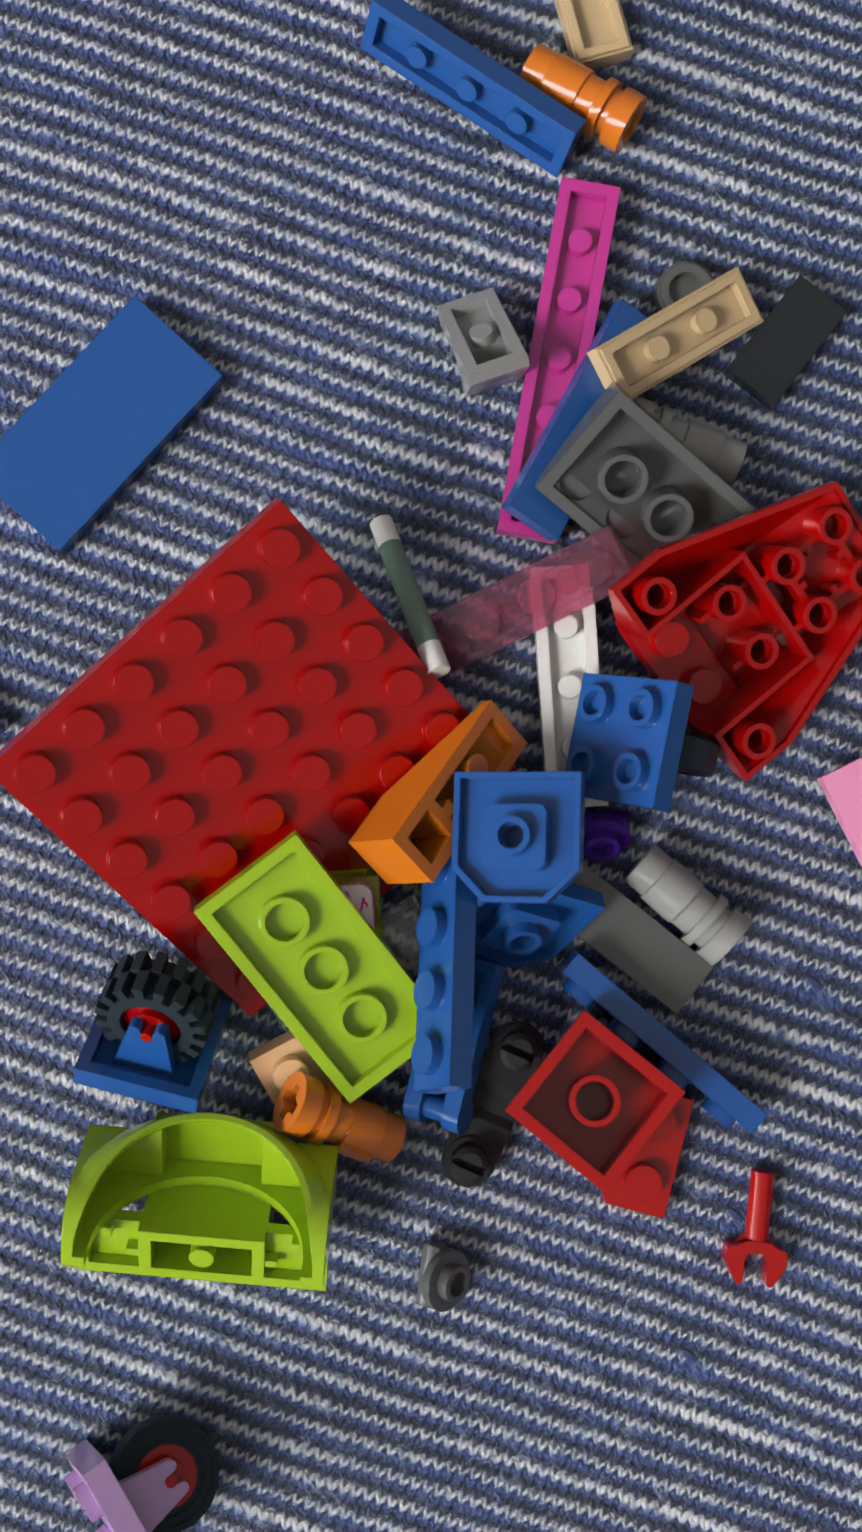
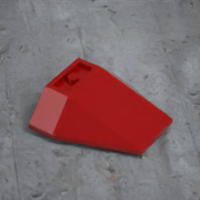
(751, 619)

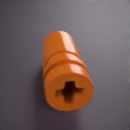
(603, 103)
(320, 1113)

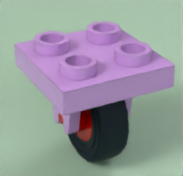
(155, 1480)

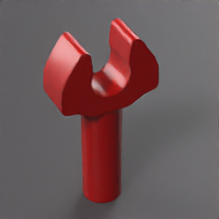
(756, 1233)

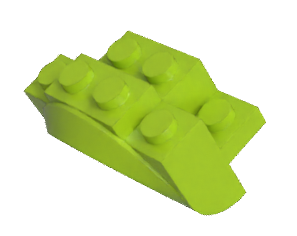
(206, 1203)

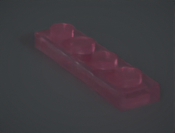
(528, 600)

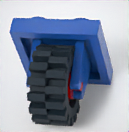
(154, 1032)

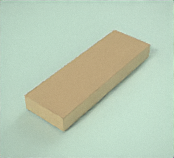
(677, 335)

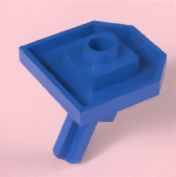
(518, 834)
(533, 932)

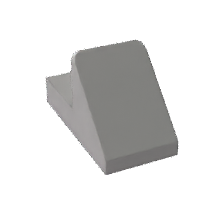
(483, 342)

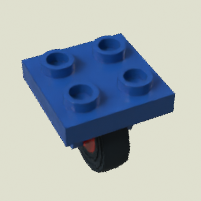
(635, 740)

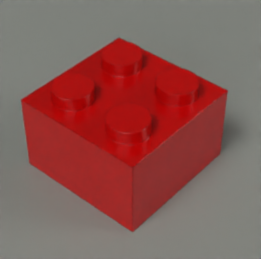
(595, 1101)

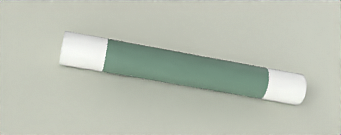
(409, 596)

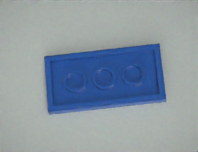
(102, 423)

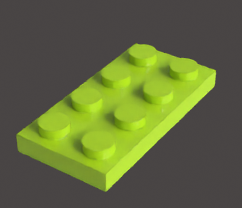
(317, 964)

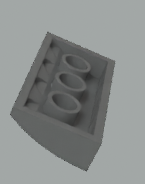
(637, 477)

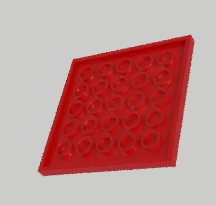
(223, 726)

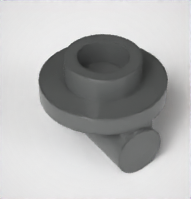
(442, 1276)

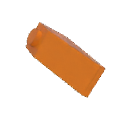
(412, 823)

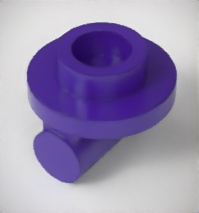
(606, 834)

